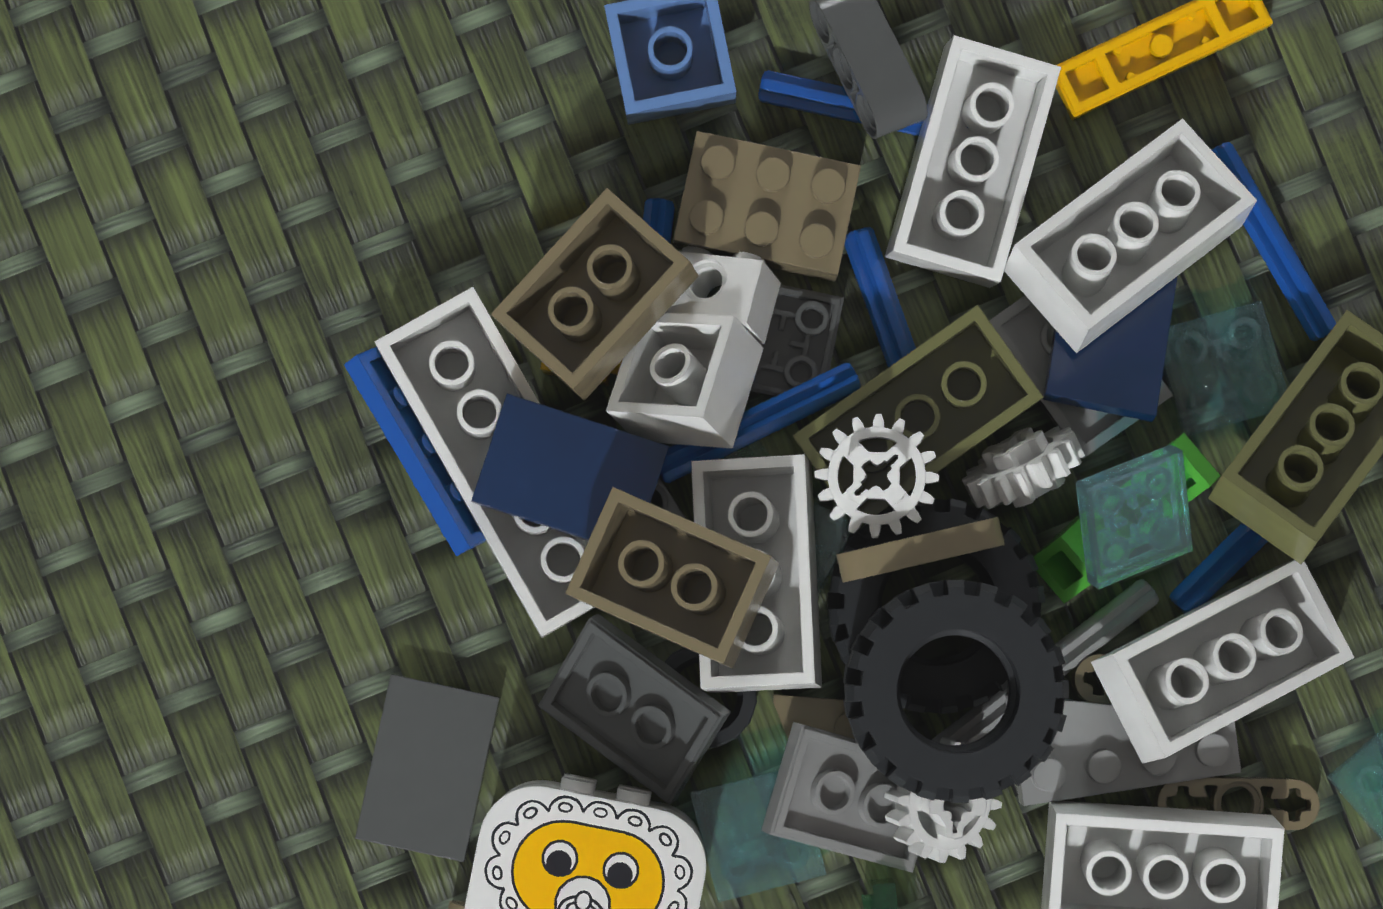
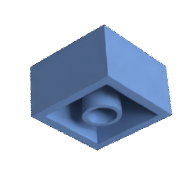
(670, 57)

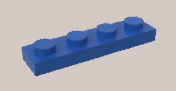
(414, 450)

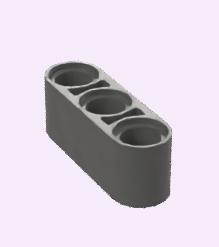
(869, 64)

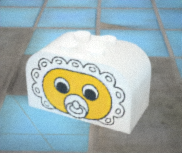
(585, 850)

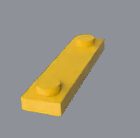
(1156, 51)

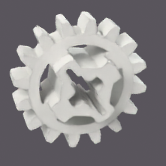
(859, 457)
(1023, 467)
(938, 826)

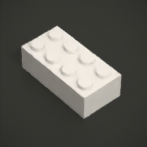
(973, 180)
(1129, 235)
(771, 510)
(1222, 660)
(1160, 858)

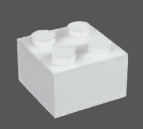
(687, 381)

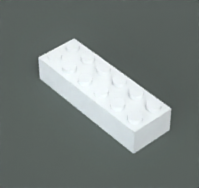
(456, 383)

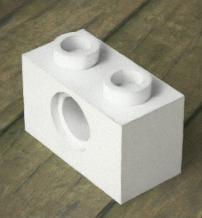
(746, 290)

